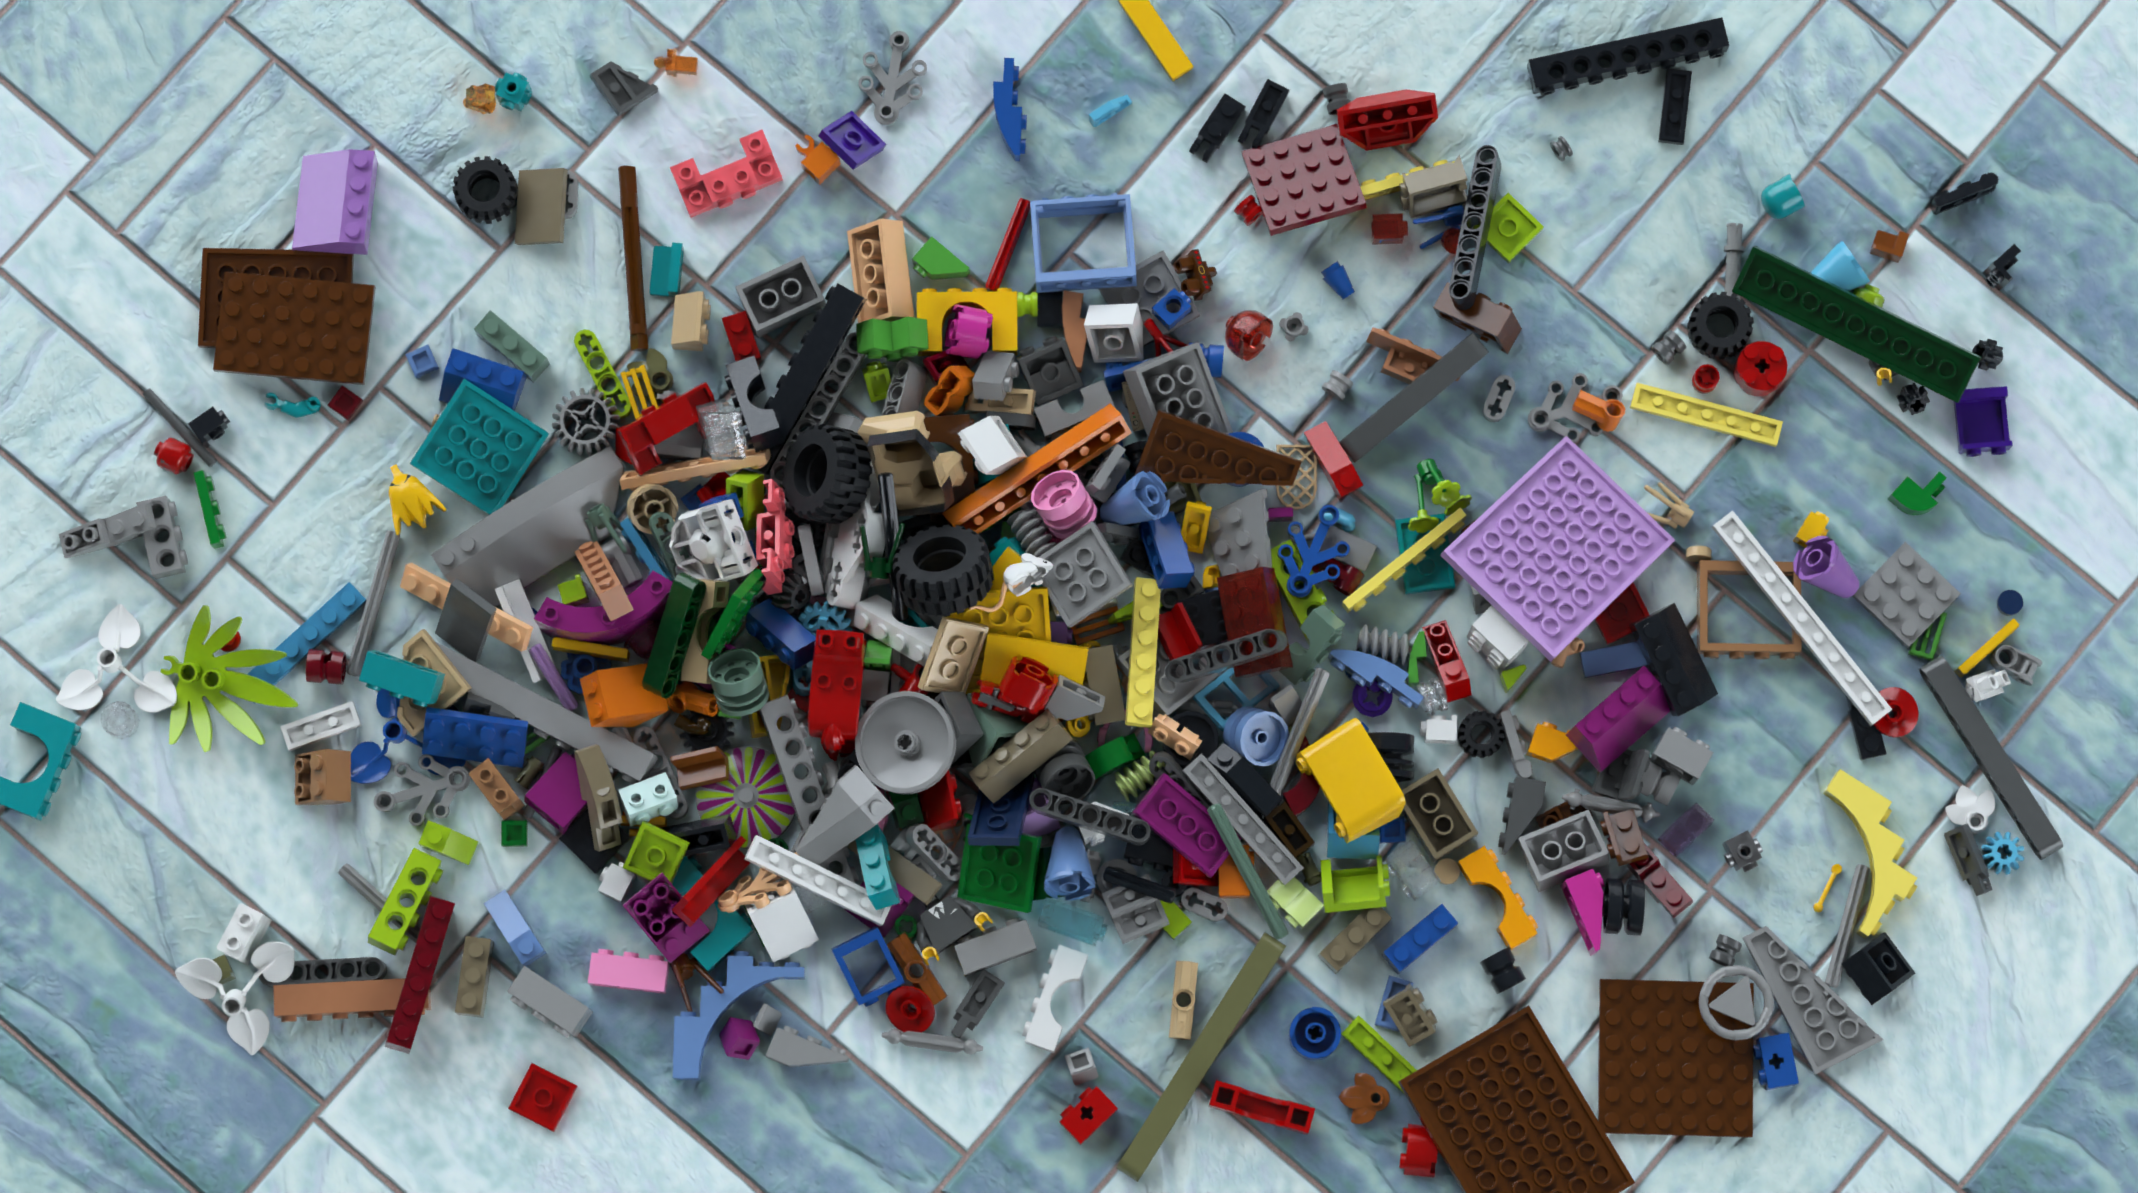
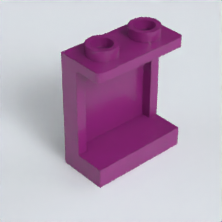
(558, 793)

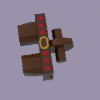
(1197, 272)

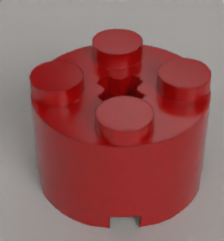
(1771, 359)
(1027, 684)

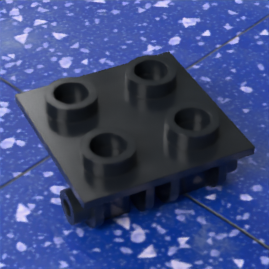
(1207, 616)

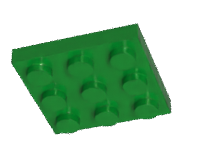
(730, 620)
(1000, 873)

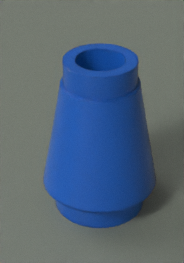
(1338, 280)

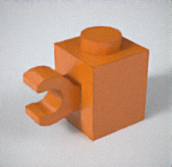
(818, 161)

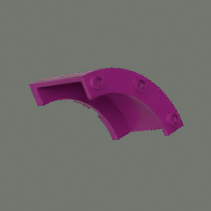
(593, 624)

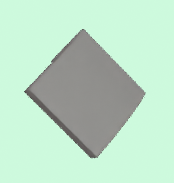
(1134, 912)

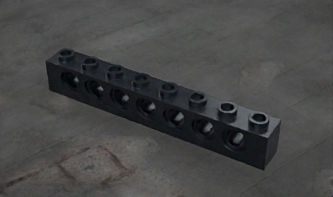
(1711, 31)

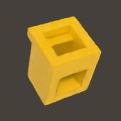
(1812, 527)

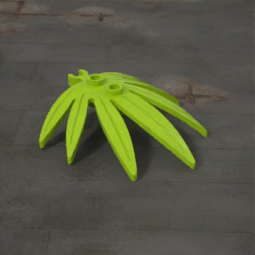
(207, 676)

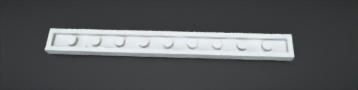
(1801, 618)

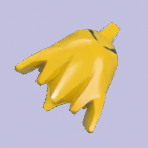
(410, 500)

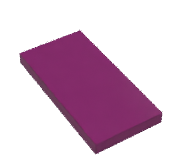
(1183, 824)

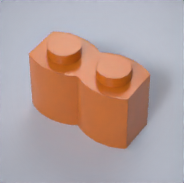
(950, 392)

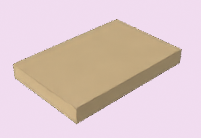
(953, 656)

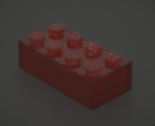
(1249, 606)

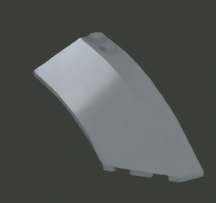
(534, 529)

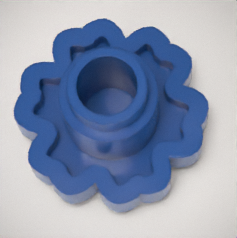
(580, 666)

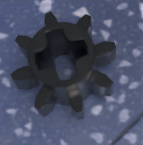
(1990, 354)
(1913, 398)

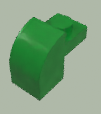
(1915, 500)
(1114, 755)

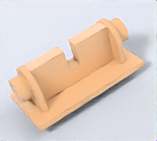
(1183, 742)

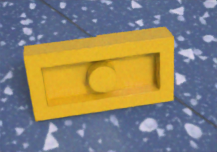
(1196, 525)

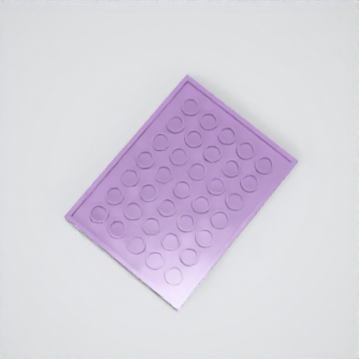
(1557, 548)

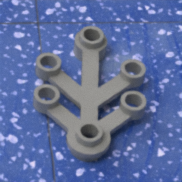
(891, 81)
(1566, 411)
(427, 788)

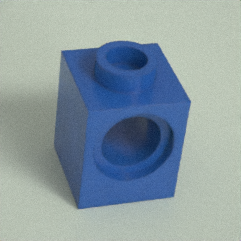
(1169, 319)

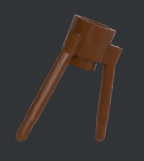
(683, 970)

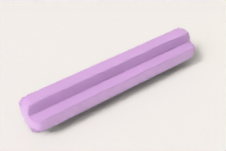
(553, 677)

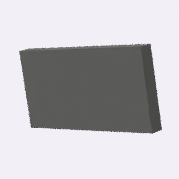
(465, 620)

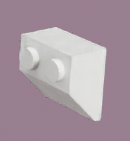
(1115, 332)

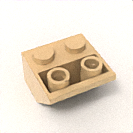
(689, 318)

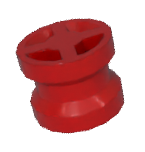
(1248, 210)

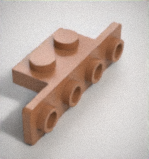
(1404, 358)

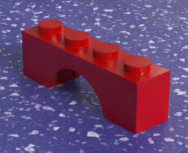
(1261, 1107)

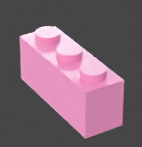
(628, 971)

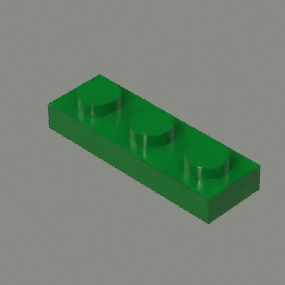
(210, 509)

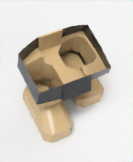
(919, 472)

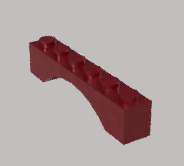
(419, 975)

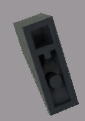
(1245, 780)

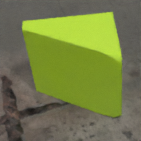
(1510, 676)

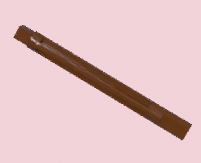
(633, 259)

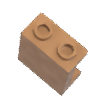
(496, 789)

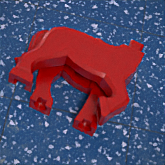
(836, 690)

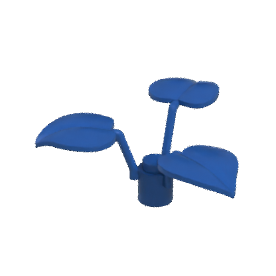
(368, 760)

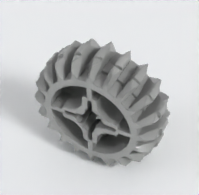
(566, 410)

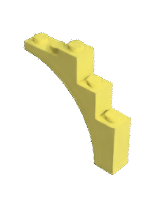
(1888, 879)

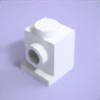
(1439, 730)

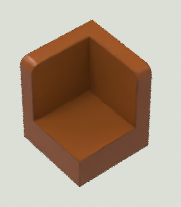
(1889, 245)

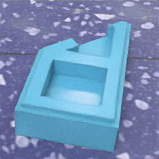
(1108, 110)

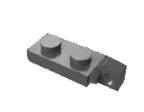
(1968, 858)
(976, 1002)

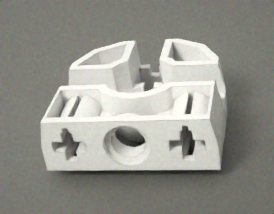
(720, 557)

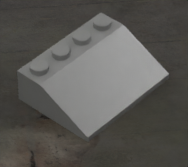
(1178, 385)

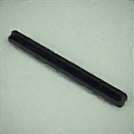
(891, 527)

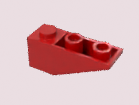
(1447, 661)

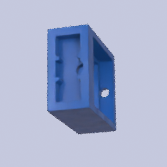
(856, 943)

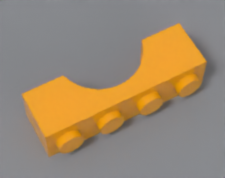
(1481, 869)

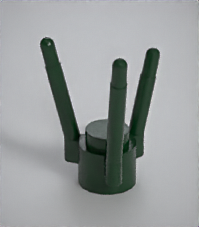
(879, 567)

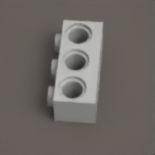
(158, 551)

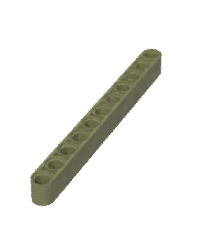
(1201, 1057)

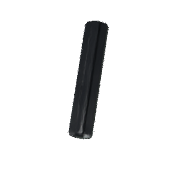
(1139, 884)

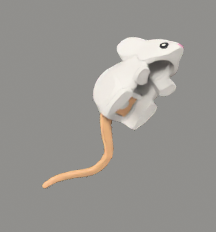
(1020, 577)

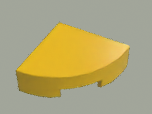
(1210, 576)

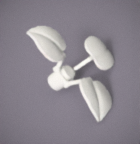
(117, 631)
(245, 1027)

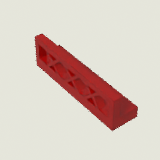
(712, 884)

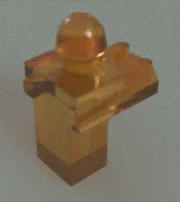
(677, 64)
(480, 98)

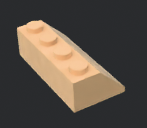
(881, 270)

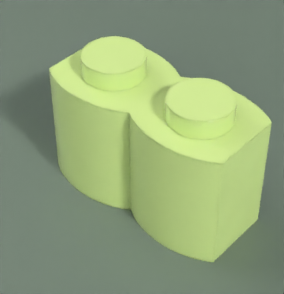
(1295, 901)

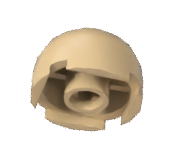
(647, 501)

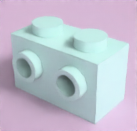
(648, 799)

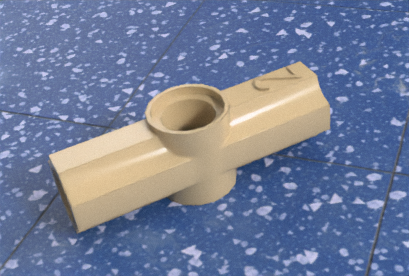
(1184, 983)

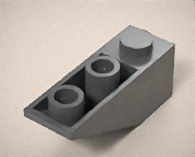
(1524, 804)

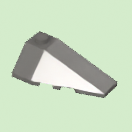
(845, 816)

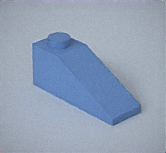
(515, 928)

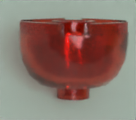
(1246, 333)

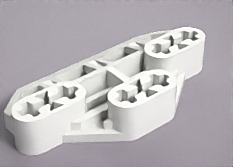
(843, 553)

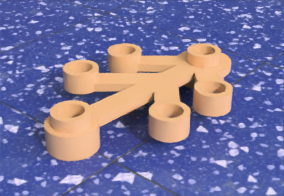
(746, 886)

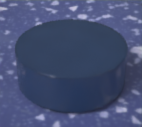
(2009, 602)

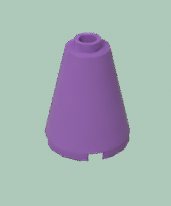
(1826, 567)

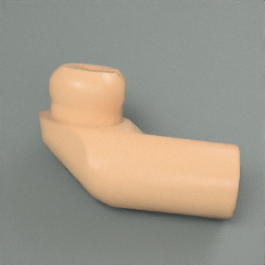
(1574, 647)

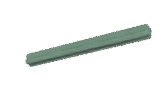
(1247, 871)

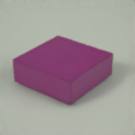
(1280, 514)

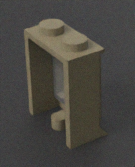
(1434, 188)

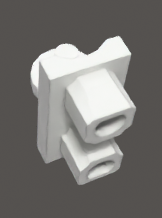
(1986, 684)

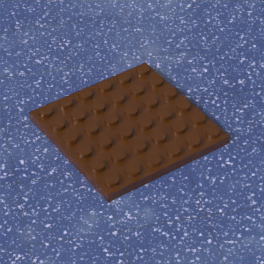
(1666, 1067)

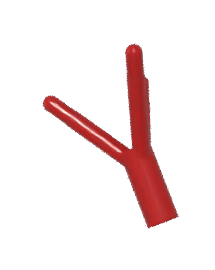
(1160, 338)

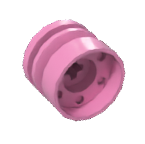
(1063, 503)

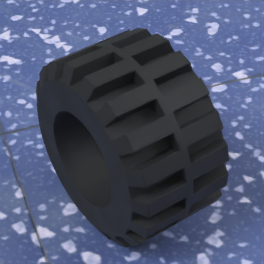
(481, 170)
(1724, 305)

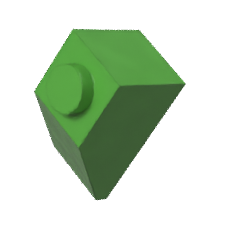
(938, 262)

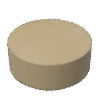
(1698, 553)
(1447, 871)

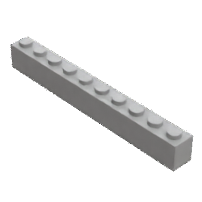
(554, 720)

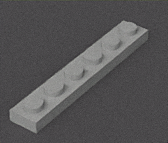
(1243, 819)

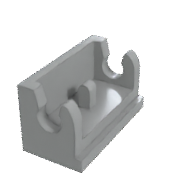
(1360, 549)

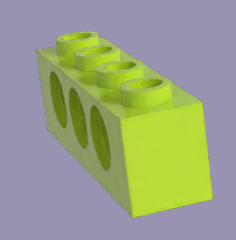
(1297, 605)
(417, 865)

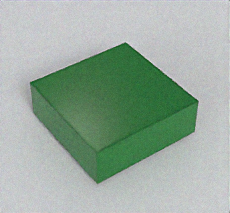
(514, 833)

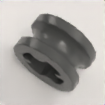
(1561, 148)

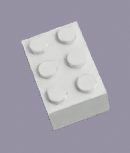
(1496, 639)

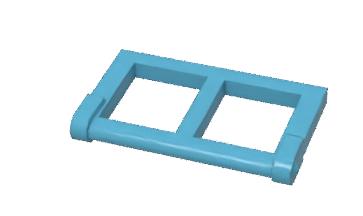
(1272, 685)

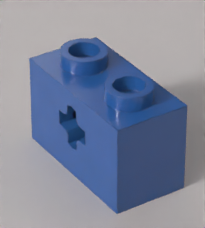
(1781, 1048)

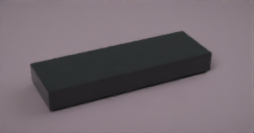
(1675, 106)

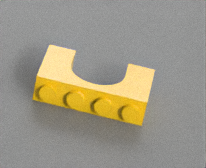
(1002, 304)

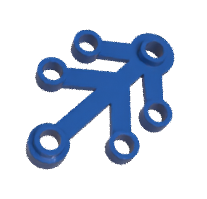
(1312, 556)

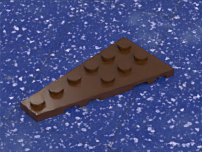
(1198, 454)

